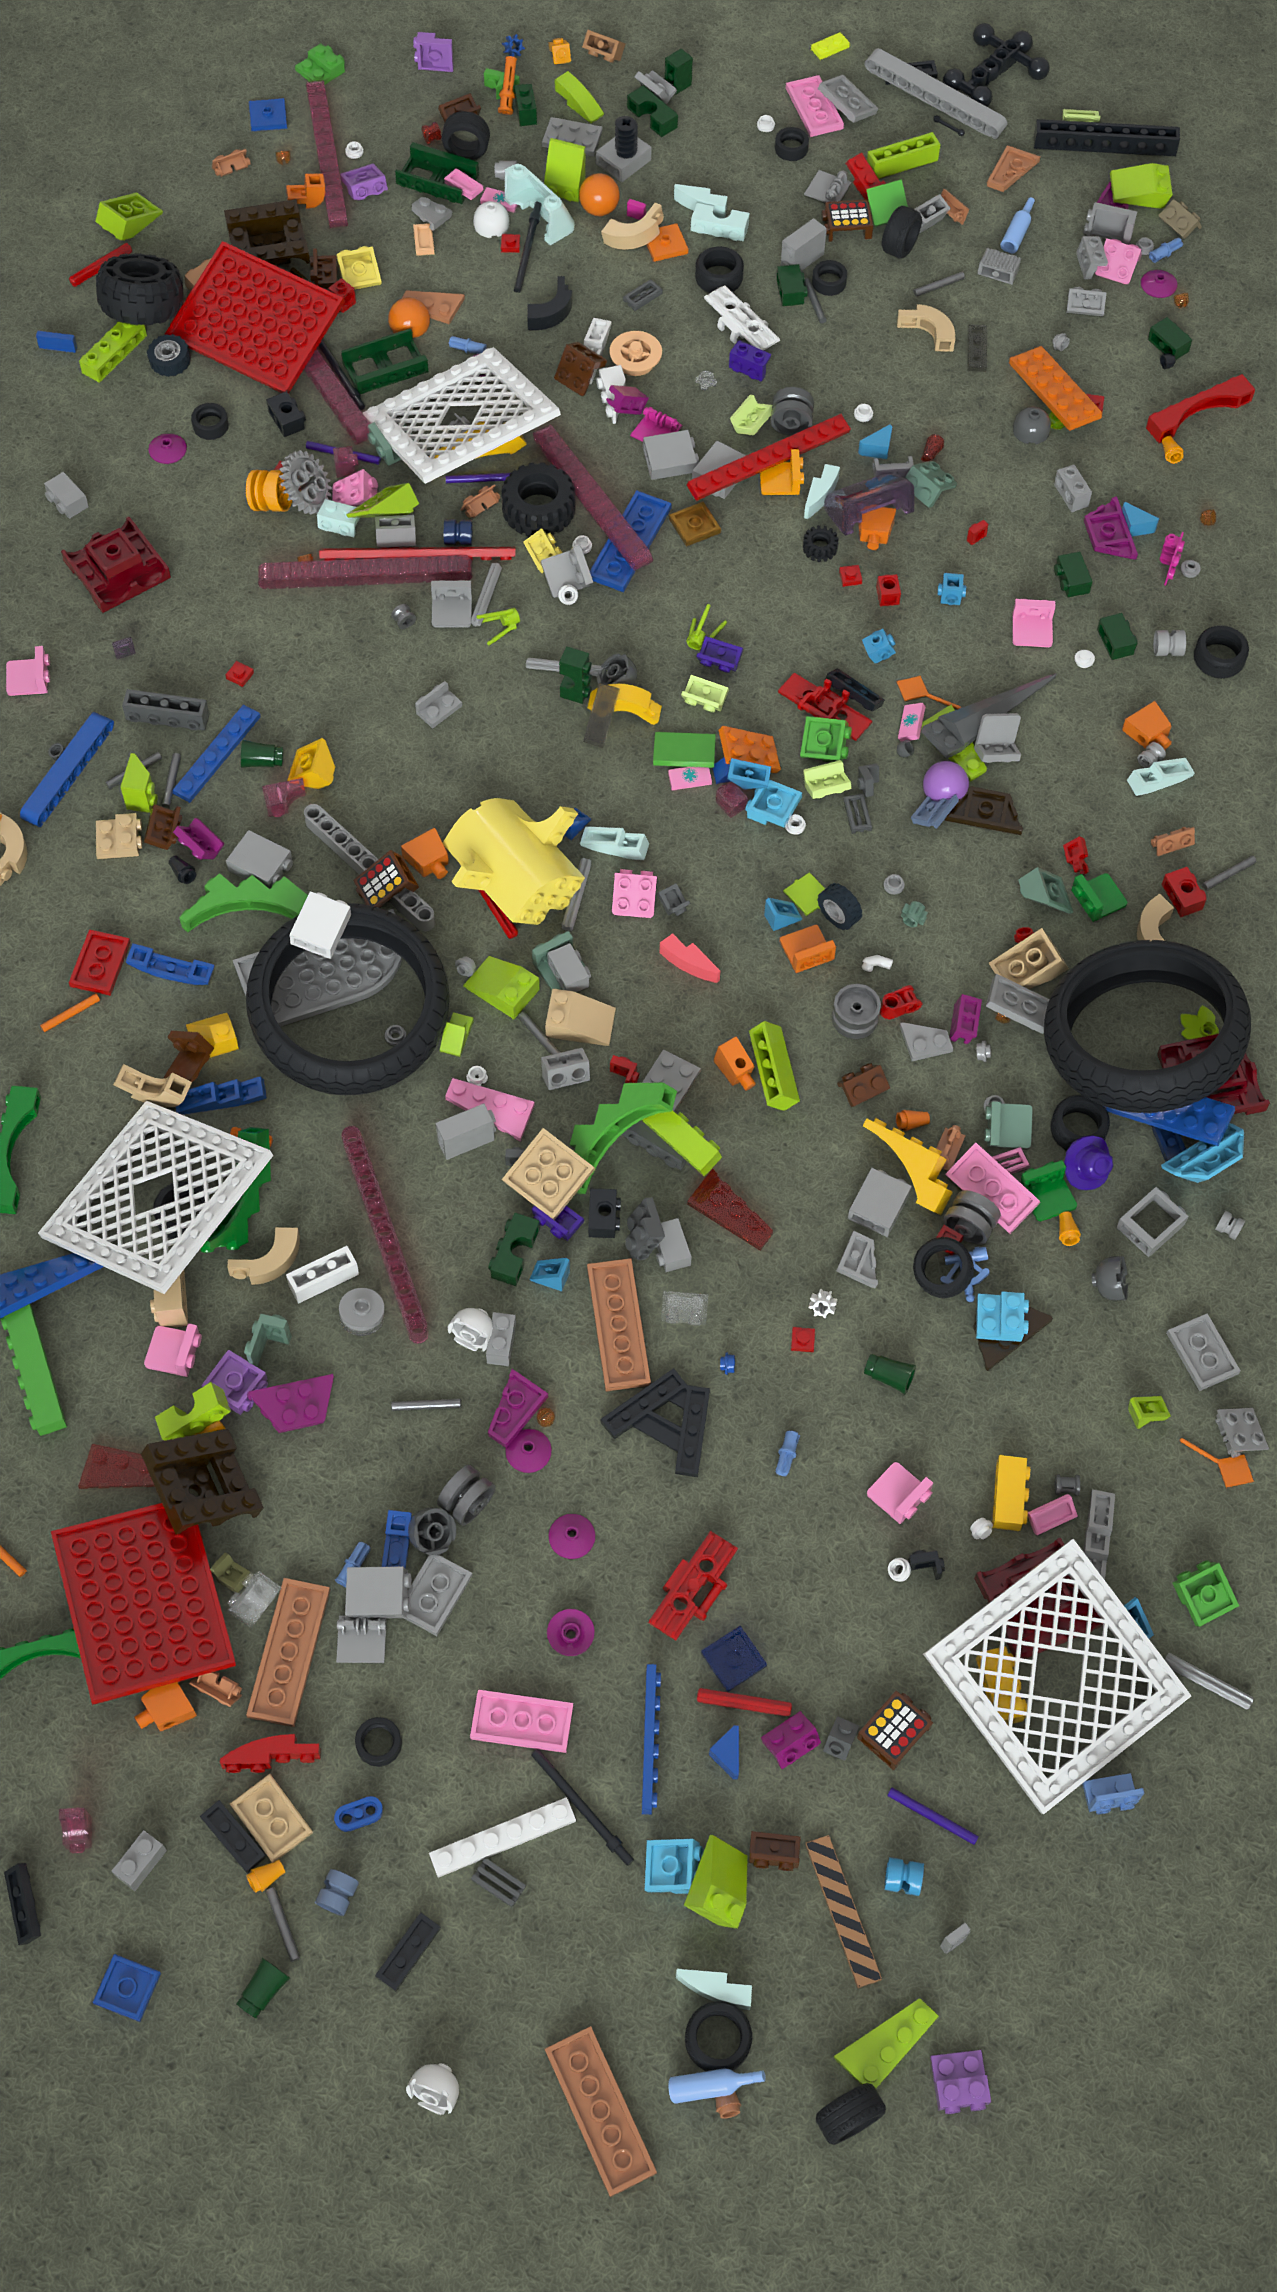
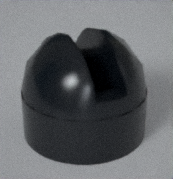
(1167, 360)

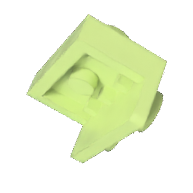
(1080, 115)
(750, 416)
(705, 693)
(826, 779)

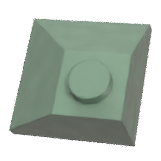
(1045, 889)

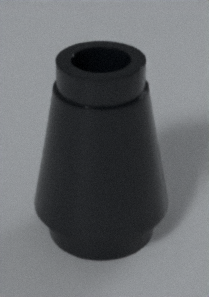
(182, 870)

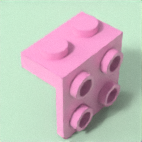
(1121, 261)
(354, 488)
(1033, 622)
(29, 675)
(634, 894)
(173, 1350)
(899, 1492)

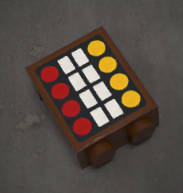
(847, 216)
(384, 880)
(895, 1729)

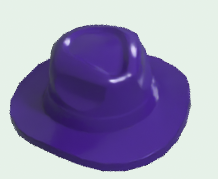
(1088, 1163)

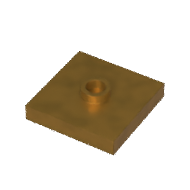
(694, 523)

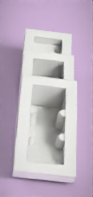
(597, 337)

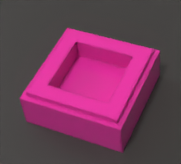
(636, 209)

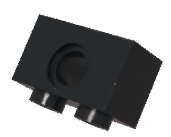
(286, 414)
(601, 1201)

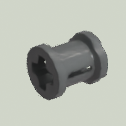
(1067, 1484)

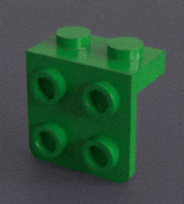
(1098, 896)
(1050, 1188)

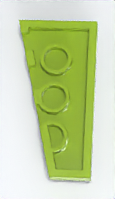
(968, 758)
(884, 2047)

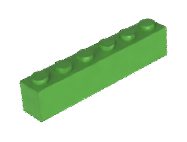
(34, 1371)

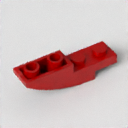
(863, 174)
(259, 1754)

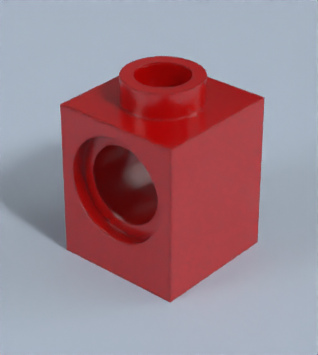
(346, 291)
(888, 590)

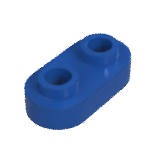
(357, 1811)

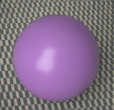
(945, 780)

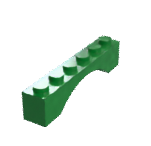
(21, 1110)
(46, 1645)

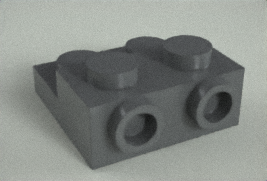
(645, 1230)

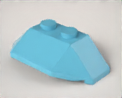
(1206, 1160)

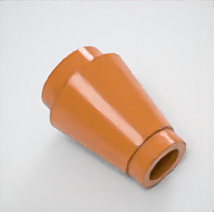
(911, 1119)

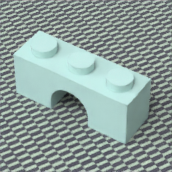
(732, 227)

